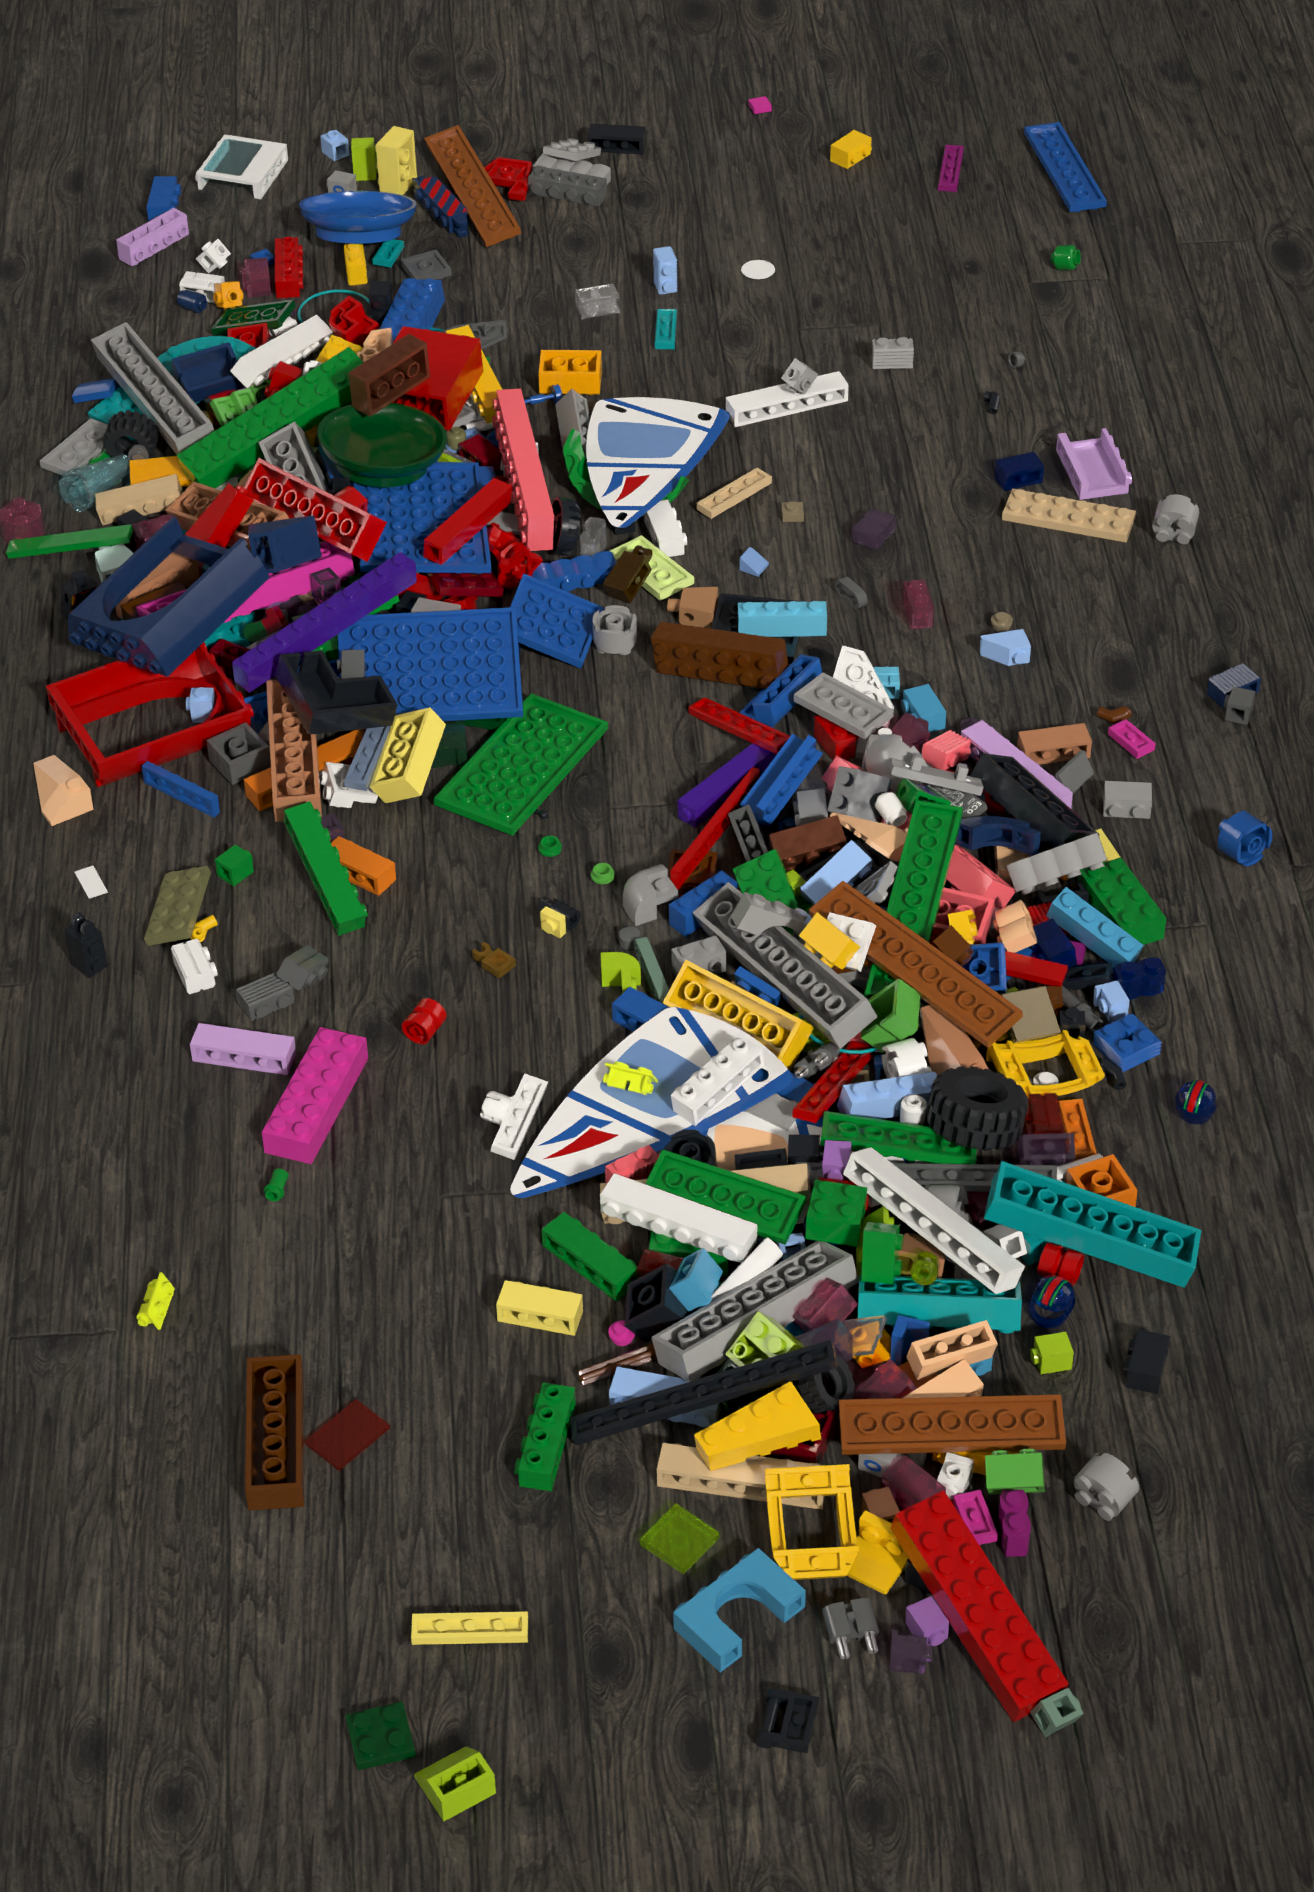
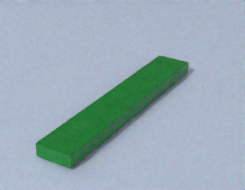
(69, 541)

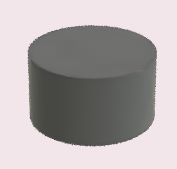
(627, 937)

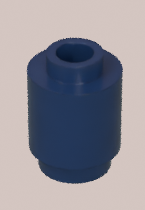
(192, 300)

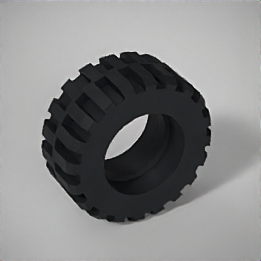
(977, 1108)

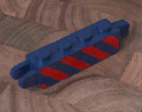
(441, 204)

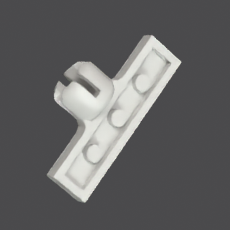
(513, 1114)

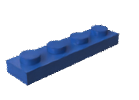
(180, 789)

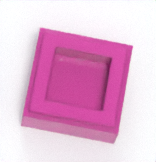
(760, 105)

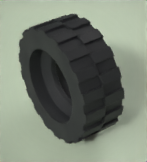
(841, 1388)

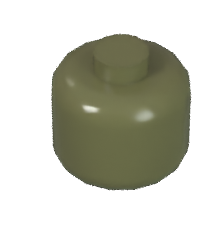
(454, 437)

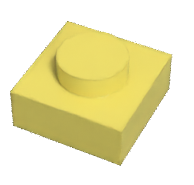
(553, 922)

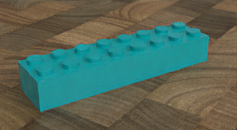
(1093, 1224)

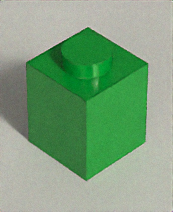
(234, 865)

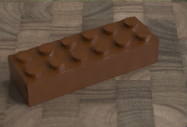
(718, 655)
(275, 1432)

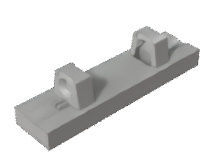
(916, 771)

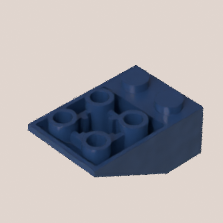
(285, 542)

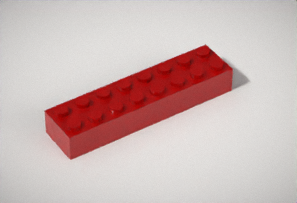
(334, 518)
(978, 1605)

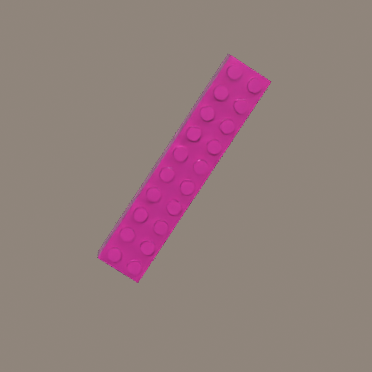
(280, 584)

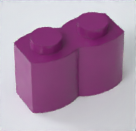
(1014, 1523)

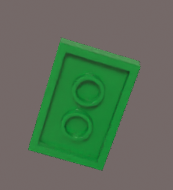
(767, 878)

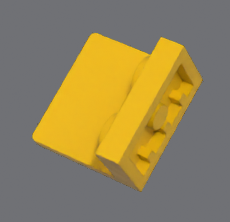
(879, 1554)

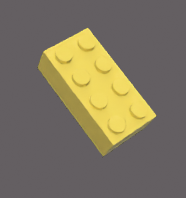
(407, 755)

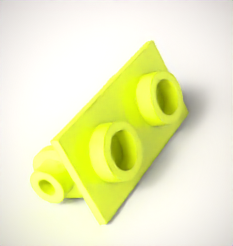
(639, 1079)
(156, 1302)

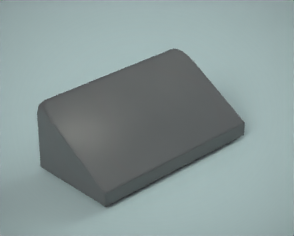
(1075, 772)

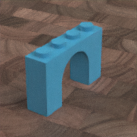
(751, 1578)

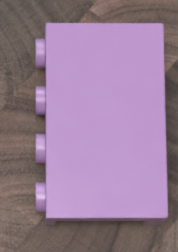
(1094, 466)

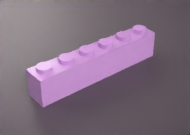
(987, 740)

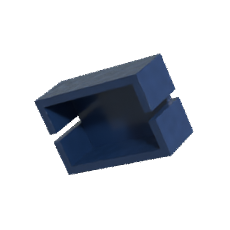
(206, 371)

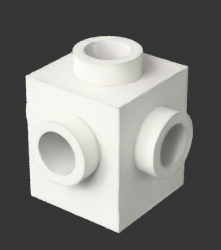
(216, 253)

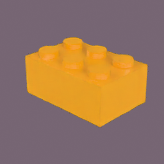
(571, 370)

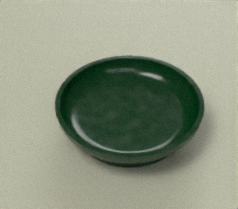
(385, 448)

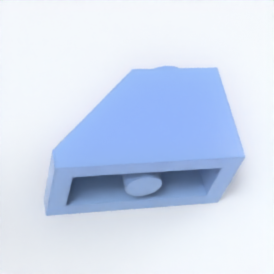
(1006, 647)

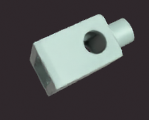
(110, 558)

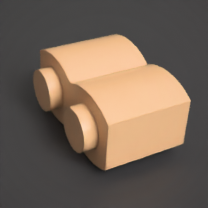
(1015, 927)

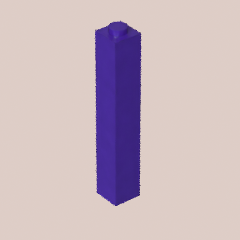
(714, 790)

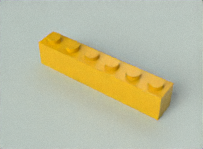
(486, 387)

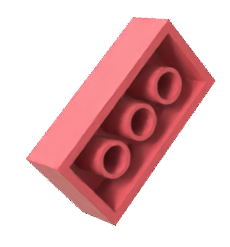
(958, 901)

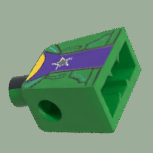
(910, 791)

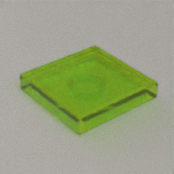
(679, 1538)

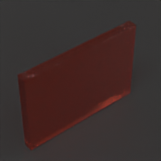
(347, 1435)

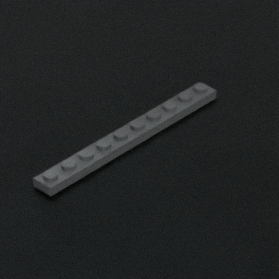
(971, 1176)

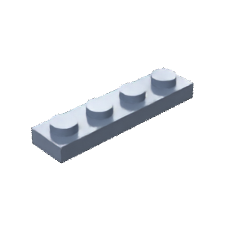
(366, 758)

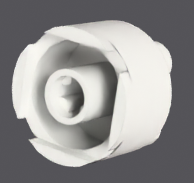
(905, 1058)

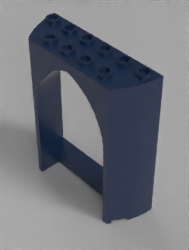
(174, 632)

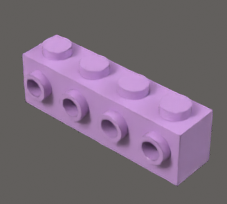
(152, 237)

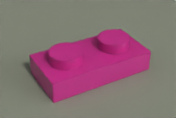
(1131, 738)
(976, 1516)

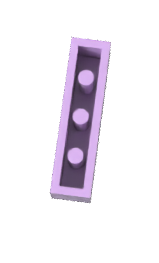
(243, 1049)

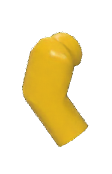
(201, 927)

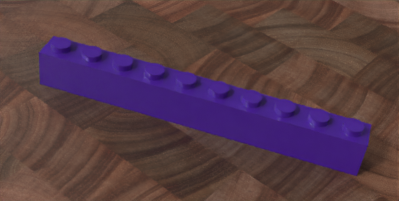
(325, 620)

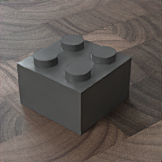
(239, 753)

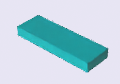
(665, 329)

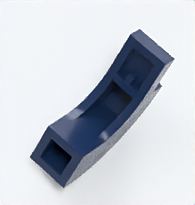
(998, 831)

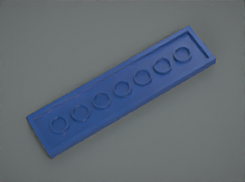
(1065, 167)

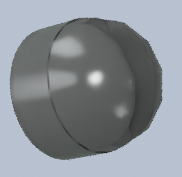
(1016, 359)

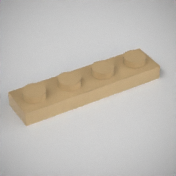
(734, 493)

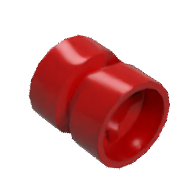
(424, 1021)
(1057, 1262)

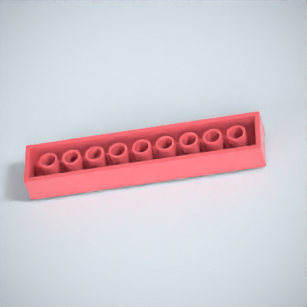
(523, 470)
(965, 871)

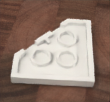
(857, 672)

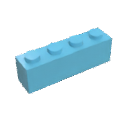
(783, 618)

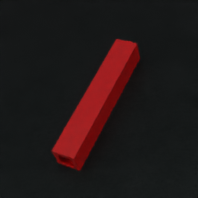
(467, 521)

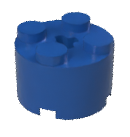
(1244, 838)

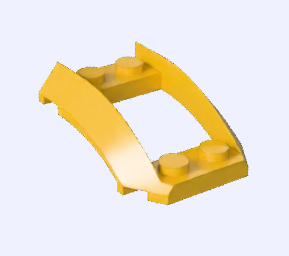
(1010, 1057)
(809, 1482)

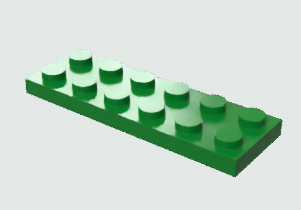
(894, 1139)
(766, 1205)

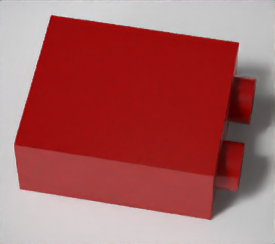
(454, 372)

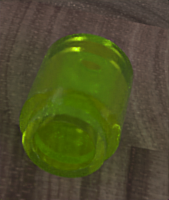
(924, 1261)

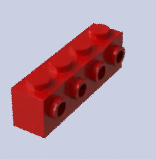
(288, 267)

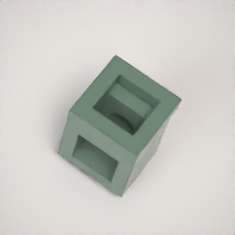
(1057, 1712)

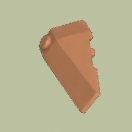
(947, 1043)

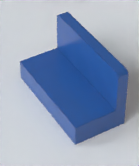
(904, 1333)

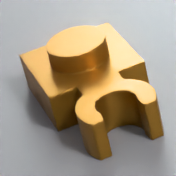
(496, 961)

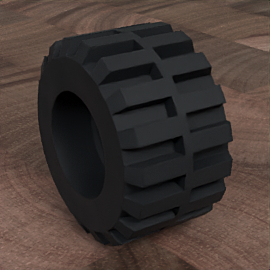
(131, 425)

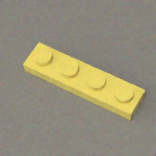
(469, 1628)

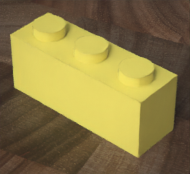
(539, 1307)

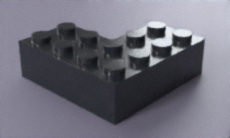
(330, 703)

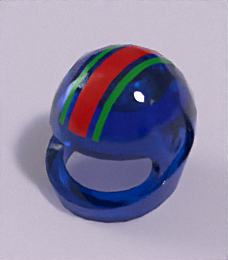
(1196, 1102)
(1052, 1294)

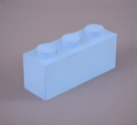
(845, 866)

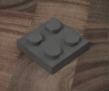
(426, 266)

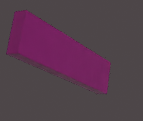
(950, 168)

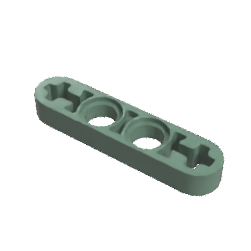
(651, 969)

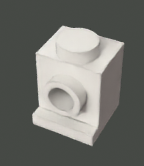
(956, 1474)

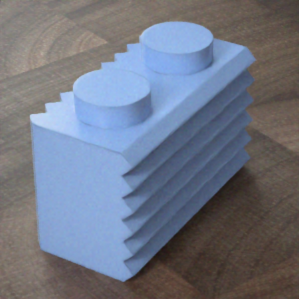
(665, 270)

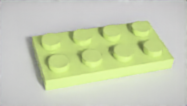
(666, 574)

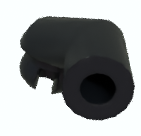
(1115, 1071)

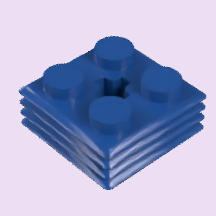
(993, 960)
(1127, 1042)

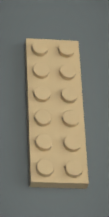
(1069, 515)

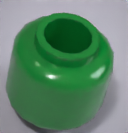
(1065, 257)

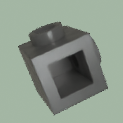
(1239, 705)

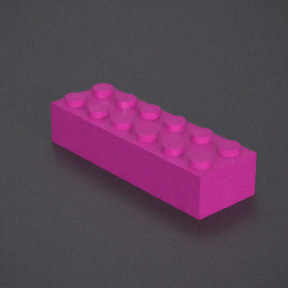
(315, 1095)

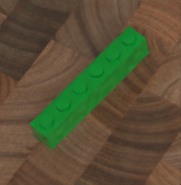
(324, 868)

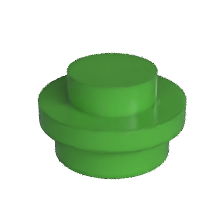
(602, 873)

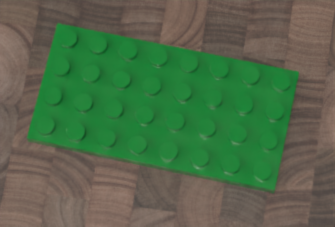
(521, 764)

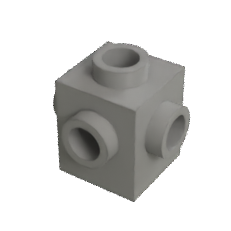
(799, 376)

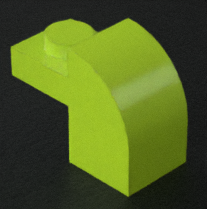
(620, 970)

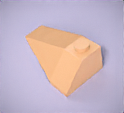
(61, 791)
(882, 837)

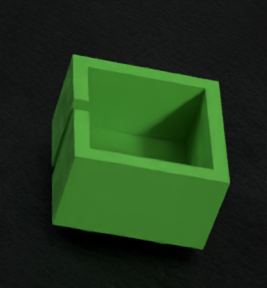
(896, 1013)

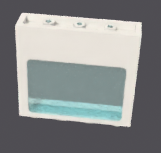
(244, 162)

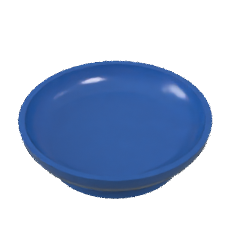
(358, 215)

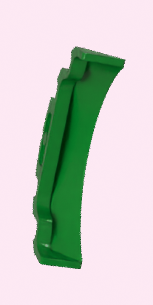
(579, 474)

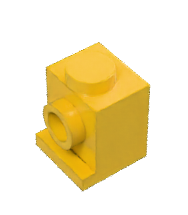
(962, 923)

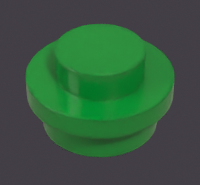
(550, 846)

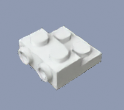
(334, 790)

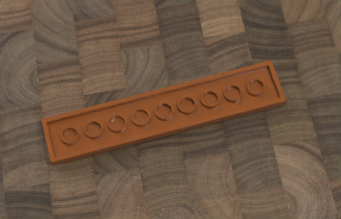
(472, 186)
(925, 968)

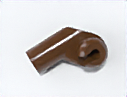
(1115, 715)

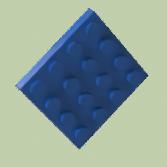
(554, 620)

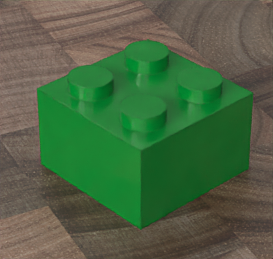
(836, 1213)

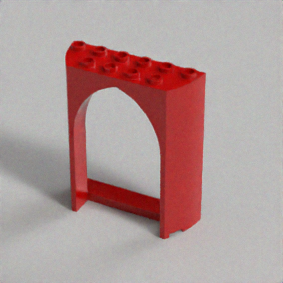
(123, 686)

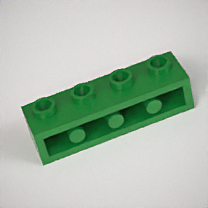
(546, 1437)

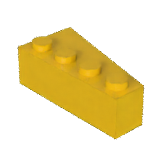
(758, 1428)

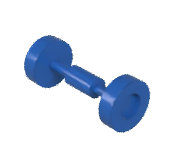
(556, 395)

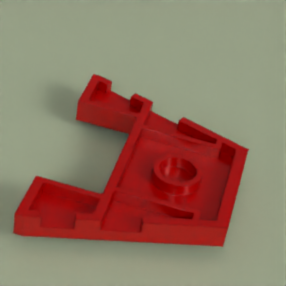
(512, 174)

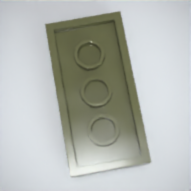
(177, 905)

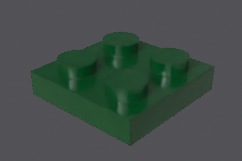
(380, 1735)

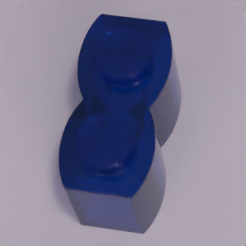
(1141, 978)

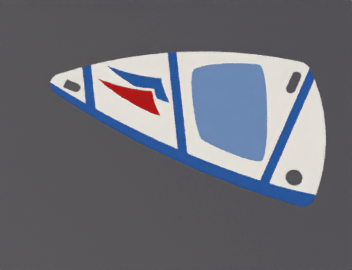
(645, 451)
(607, 1123)

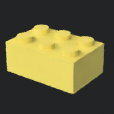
(396, 160)

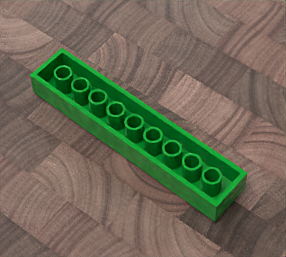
(304, 401)

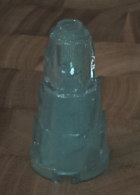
(83, 483)

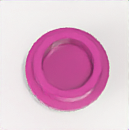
(620, 1334)

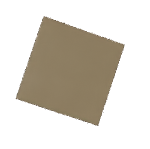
(1038, 1015)

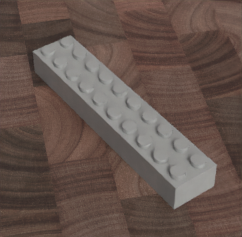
(152, 387)
(791, 968)

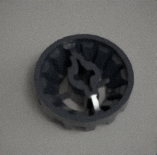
(566, 526)

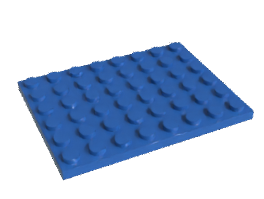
(420, 509)
(444, 660)

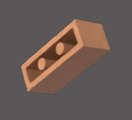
(1055, 743)

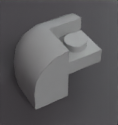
(880, 755)
(646, 891)

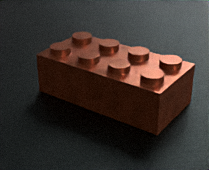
(389, 375)

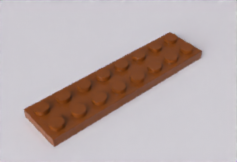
(951, 1424)

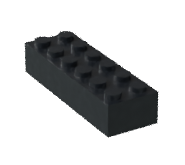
(1029, 800)

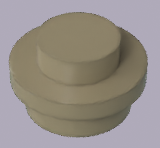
(1001, 621)

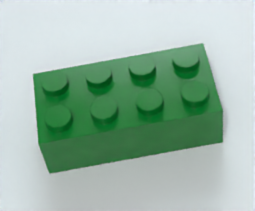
(1124, 900)

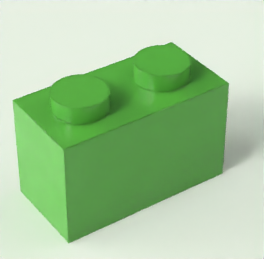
(1014, 1471)

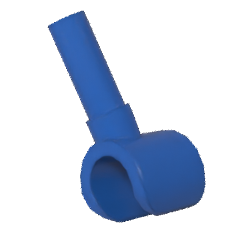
(877, 1066)

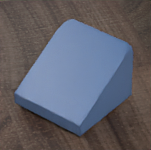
(752, 562)

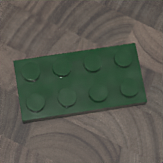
(271, 313)

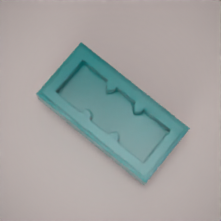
(388, 253)

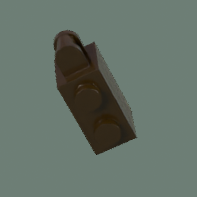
(628, 574)

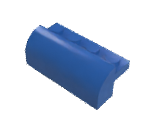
(778, 699)
(782, 778)

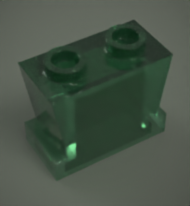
(451, 746)

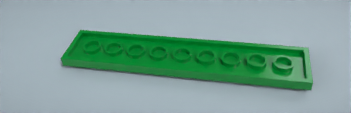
(921, 875)

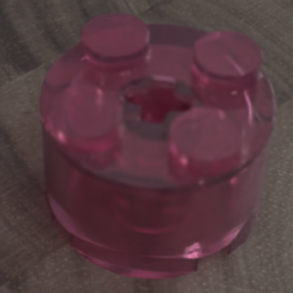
(21, 520)

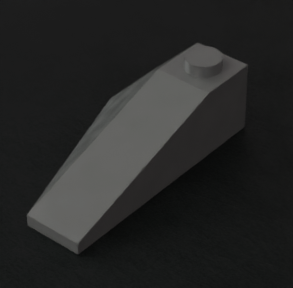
(488, 332)

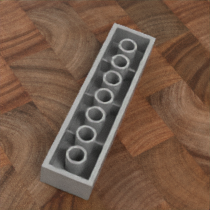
(706, 1335)

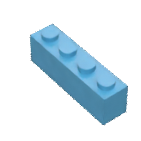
(1093, 929)

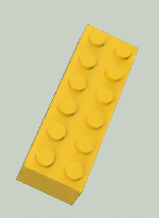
(713, 996)

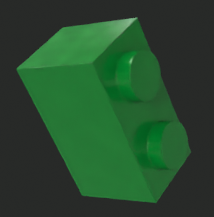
(880, 1253)

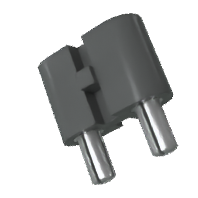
(816, 1060)
(851, 1622)

